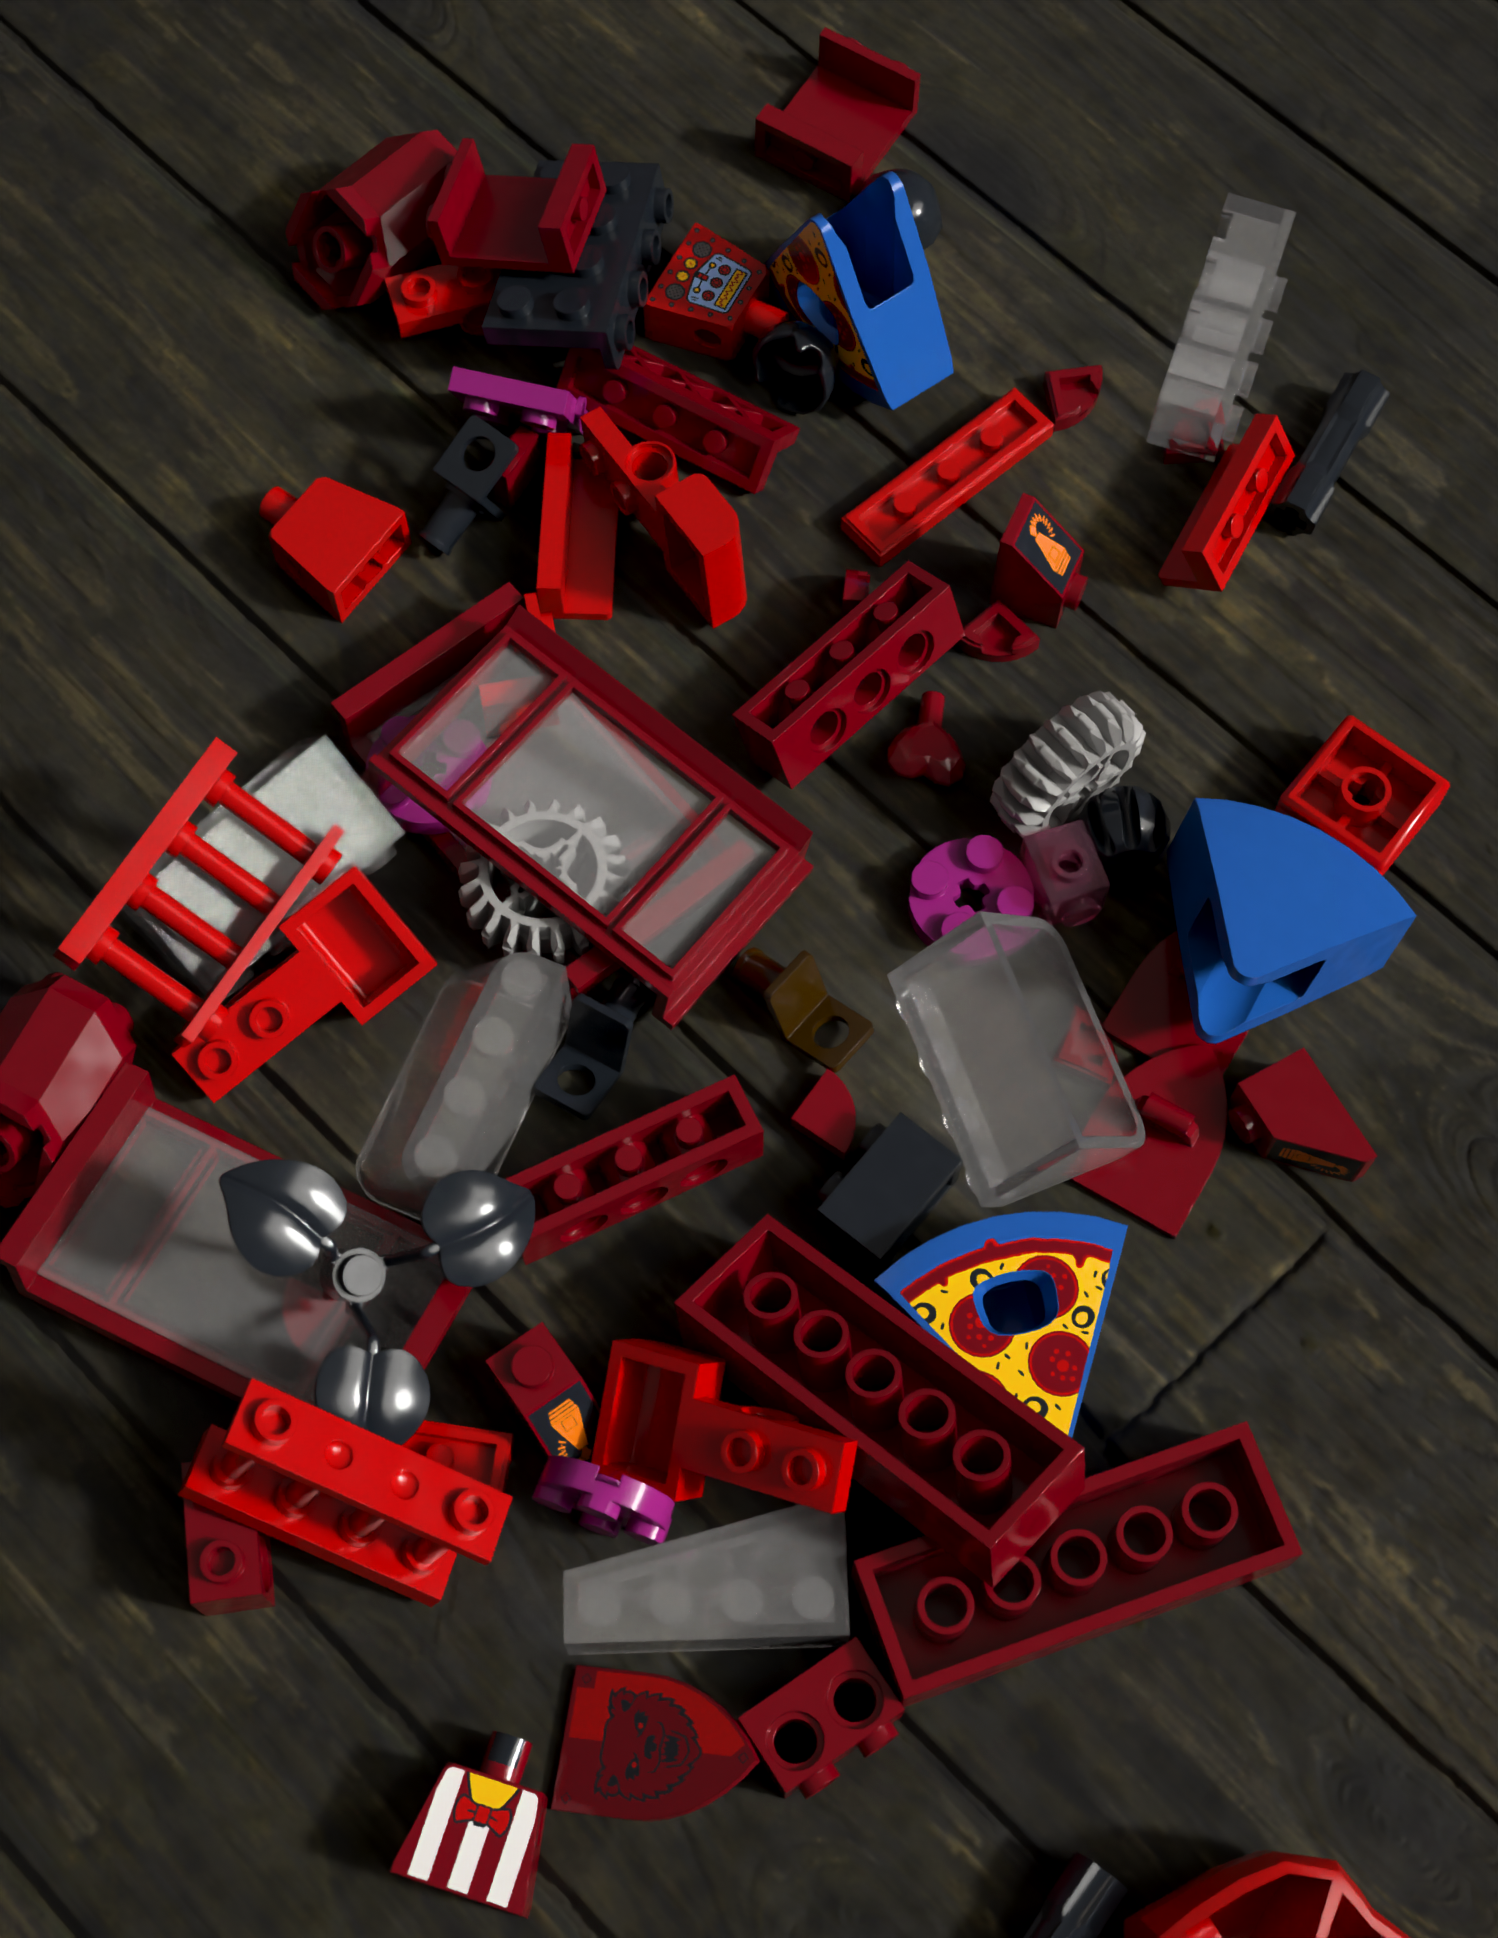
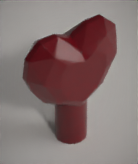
(927, 747)

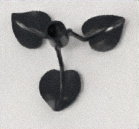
(284, 1215)

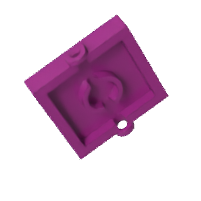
(505, 399)

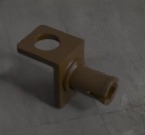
(801, 1005)

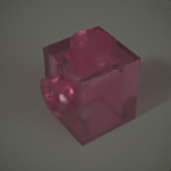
(1065, 874)

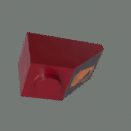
(1038, 565)
(1299, 1120)
(547, 1394)

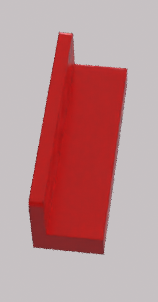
(1230, 508)
(575, 537)

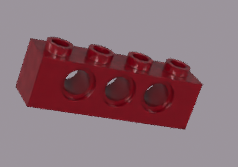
(849, 674)
(640, 1165)

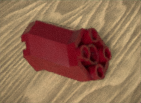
(369, 220)
(55, 1064)

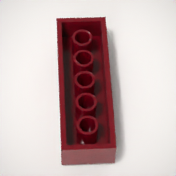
(929, 1425)
(1116, 1556)

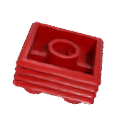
(1366, 764)

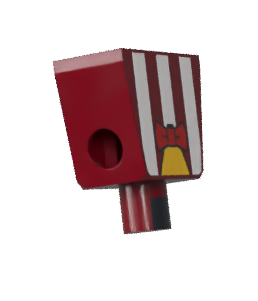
(480, 1831)

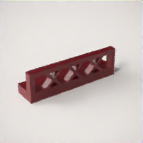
(682, 412)

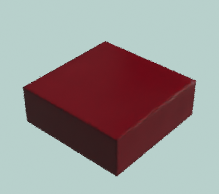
(520, 470)

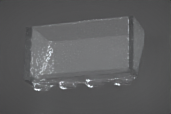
(312, 791)
(1015, 1056)
(466, 1078)

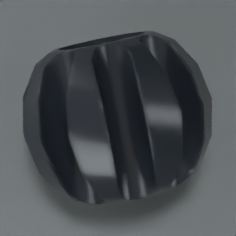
(1127, 829)

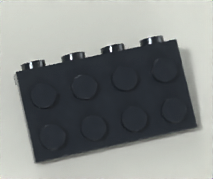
(611, 278)

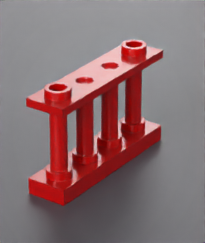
(137, 888)
(344, 1494)

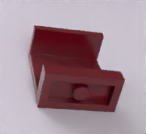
(840, 117)
(516, 218)

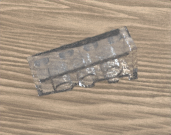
(1223, 330)
(726, 1588)

